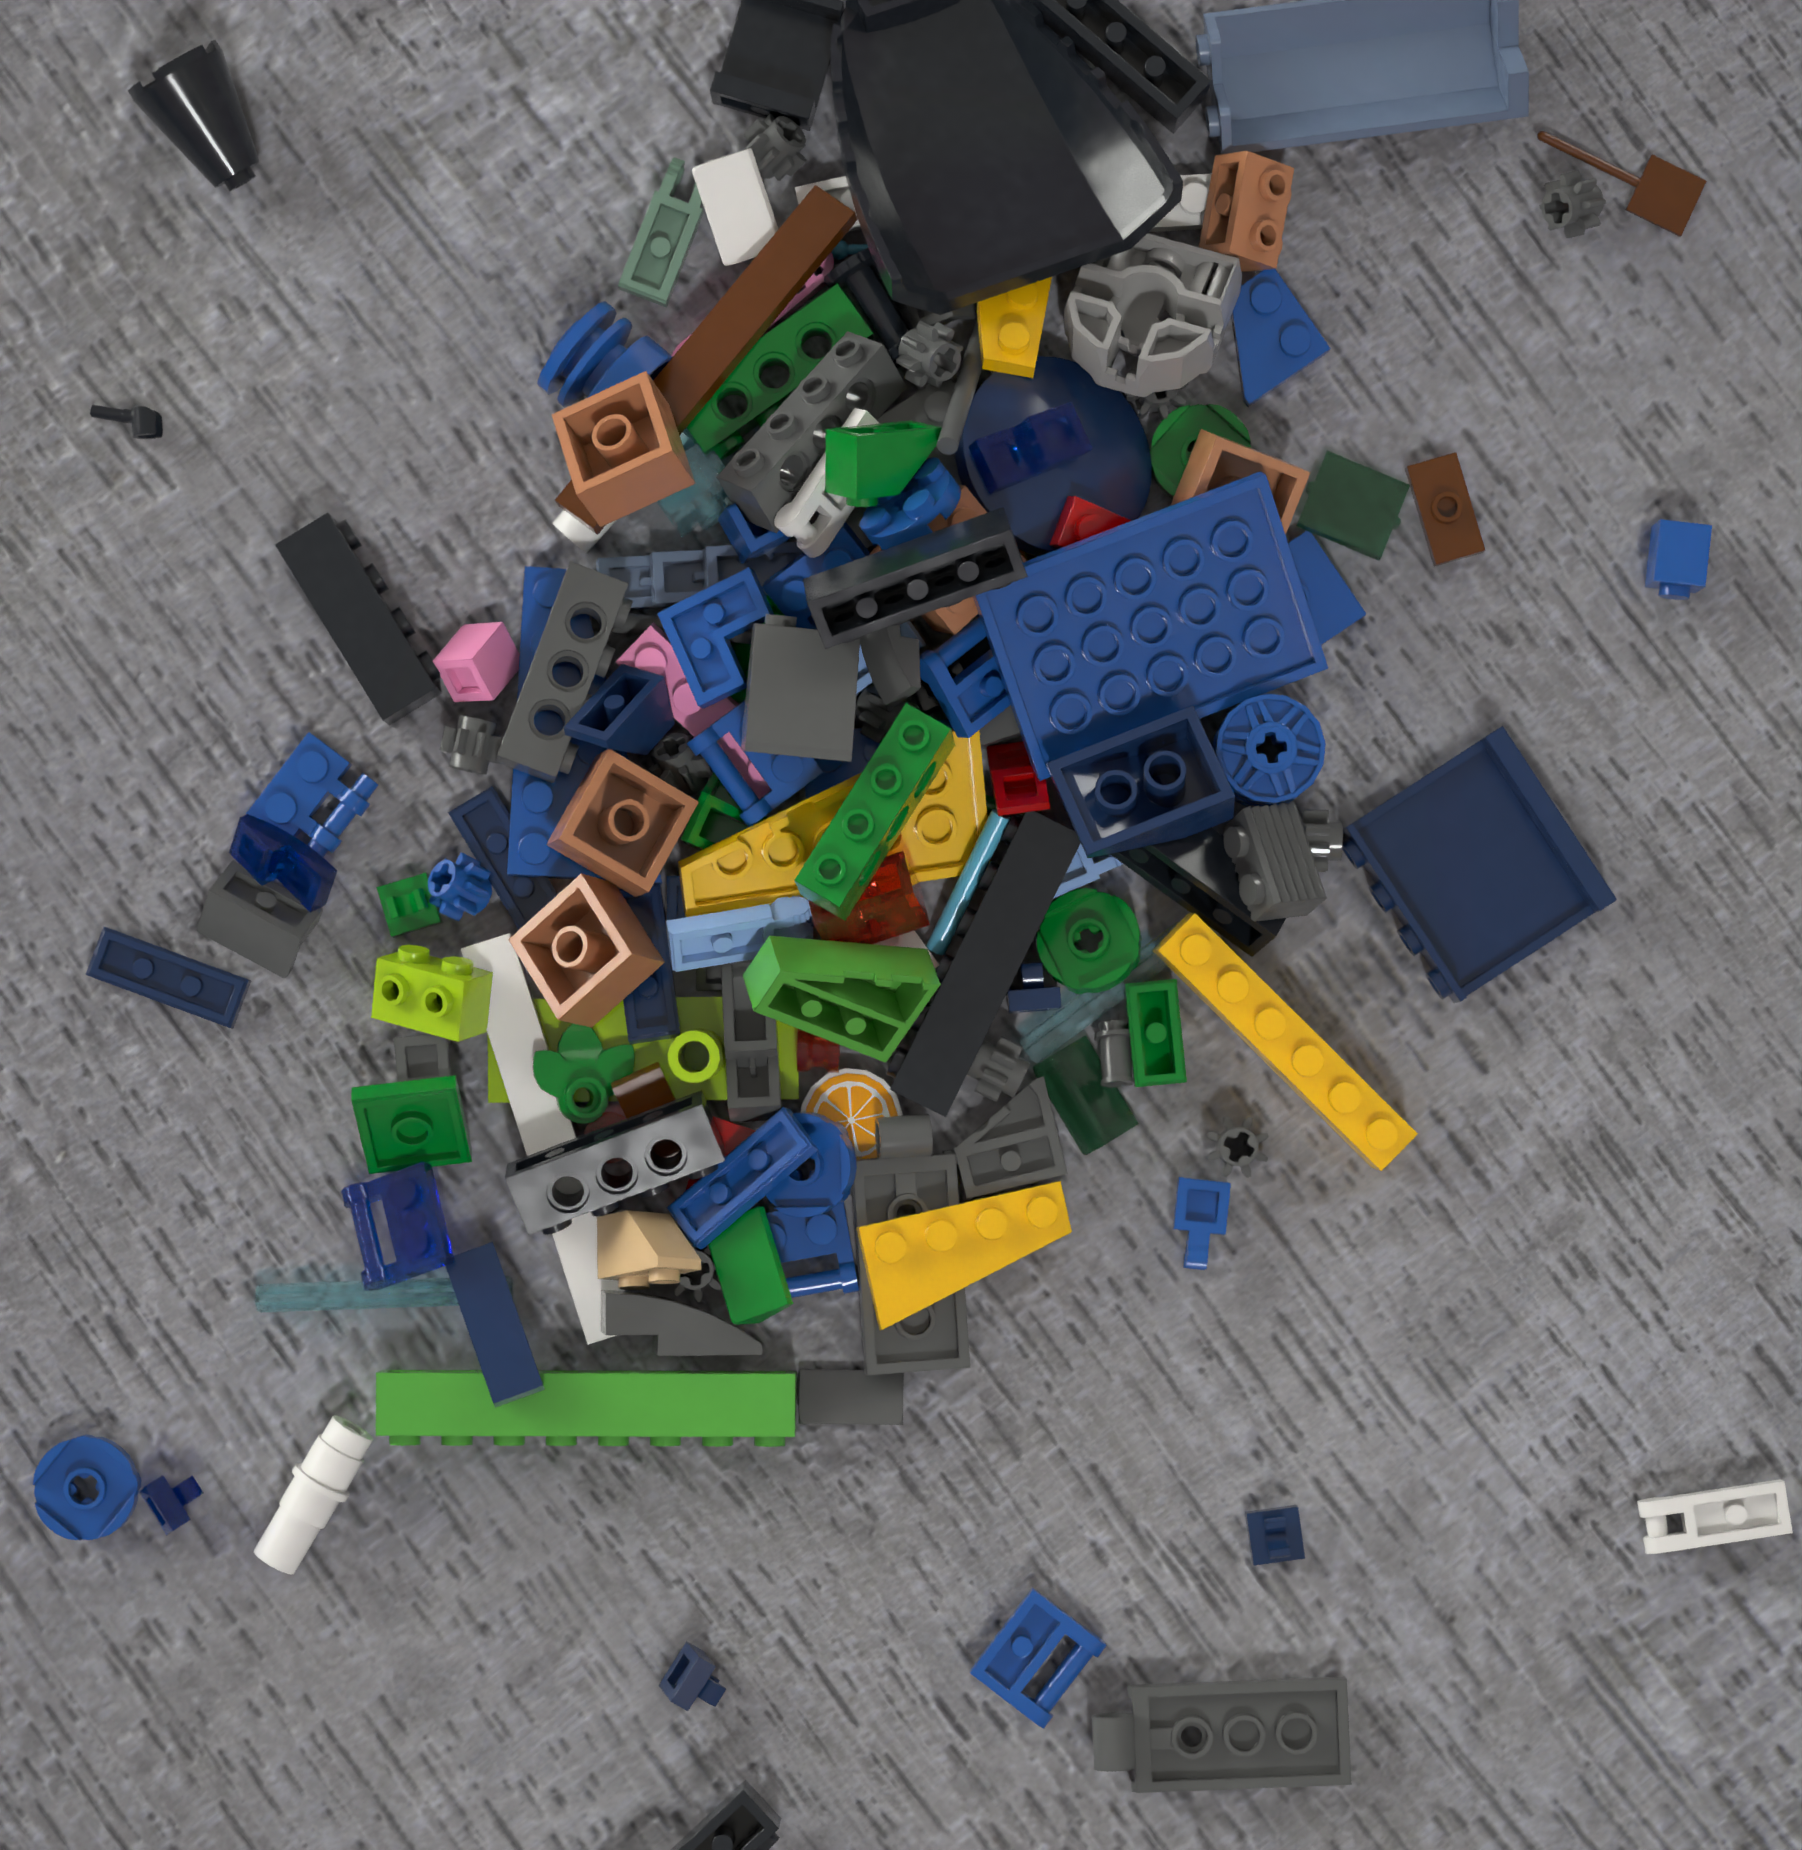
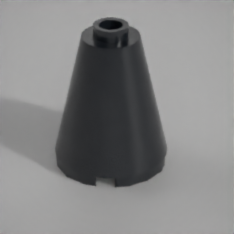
(201, 115)

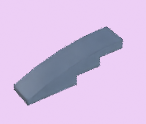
(675, 575)

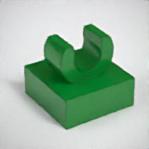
(408, 905)

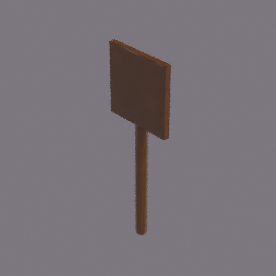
(1662, 193)

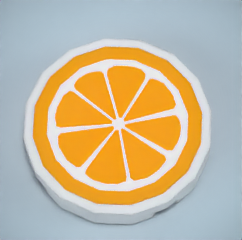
(854, 1101)

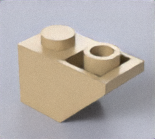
(642, 1249)

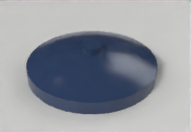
(1110, 475)

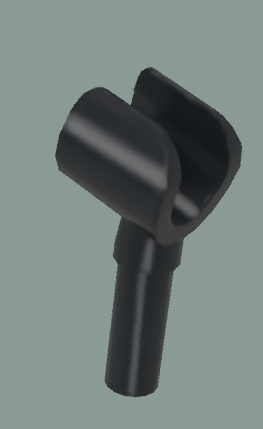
(145, 421)

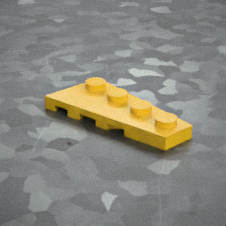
(1012, 328)
(945, 1249)

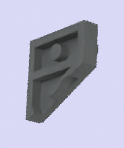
(1013, 1145)

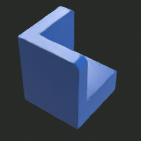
(747, 538)

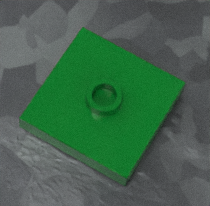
(411, 1124)

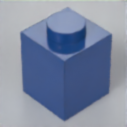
(1678, 558)

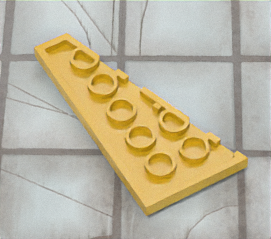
(767, 857)

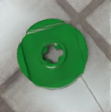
(1181, 430)
(1061, 932)

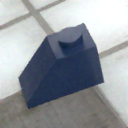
(625, 713)

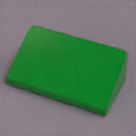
(1155, 1033)
(750, 1269)

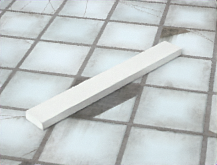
(515, 1036)

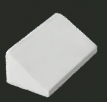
(736, 205)

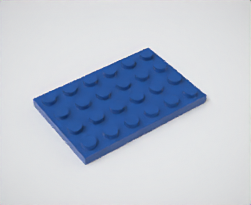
(1152, 621)

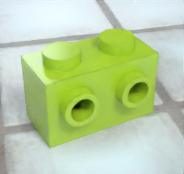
(432, 993)

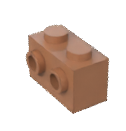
(1247, 209)

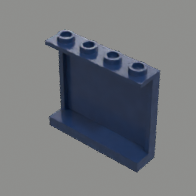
(1476, 866)

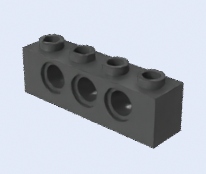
(793, 438)
(580, 593)

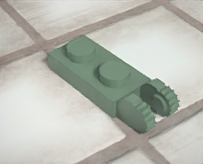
(662, 240)

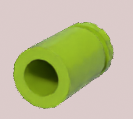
(696, 1055)

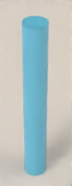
(967, 882)

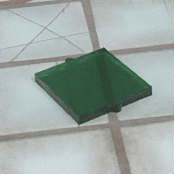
(1353, 505)

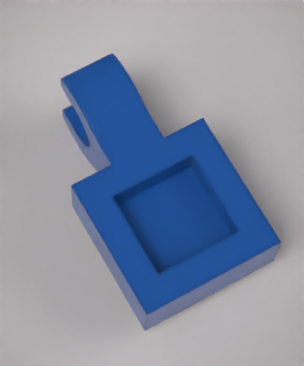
(1201, 1211)

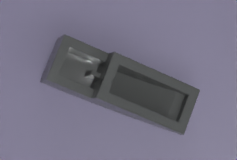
(749, 1051)
(675, 1326)

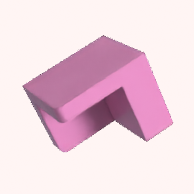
(478, 662)

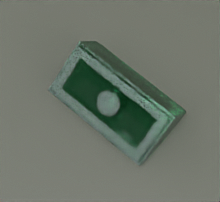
(1087, 1109)

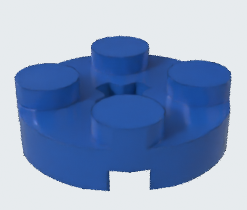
(907, 515)
(832, 1175)
(56, 1490)

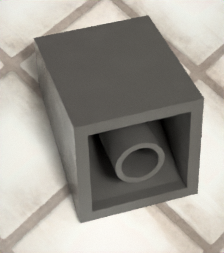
(799, 692)

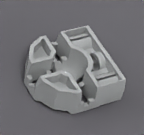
(1121, 304)

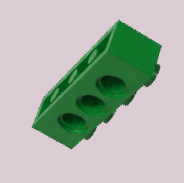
(826, 317)
(875, 811)

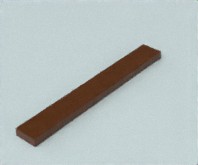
(742, 315)

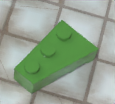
(842, 990)

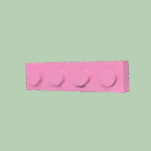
(655, 654)

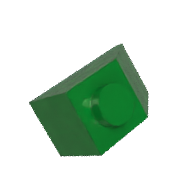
(875, 459)

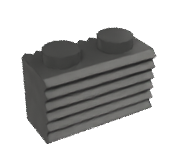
(1273, 862)

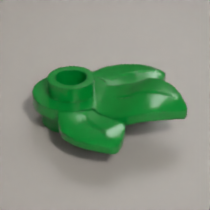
(583, 1064)

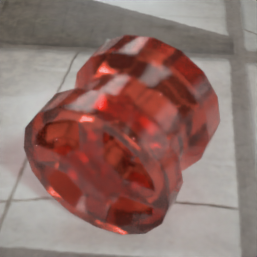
(816, 1052)

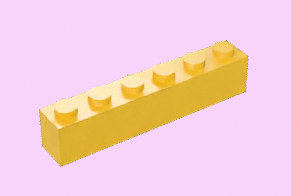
(1284, 1041)

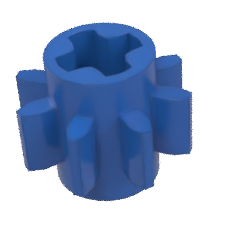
(459, 887)

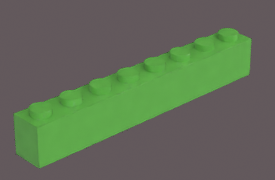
(590, 1404)

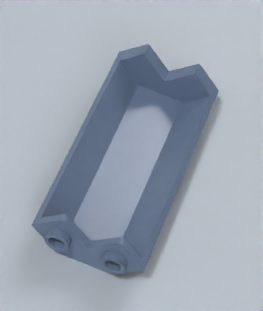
(1359, 69)

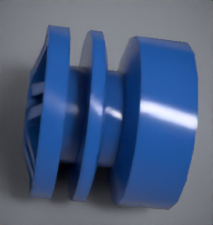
(594, 356)
(1293, 769)

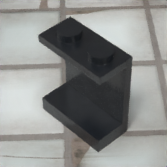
(777, 58)

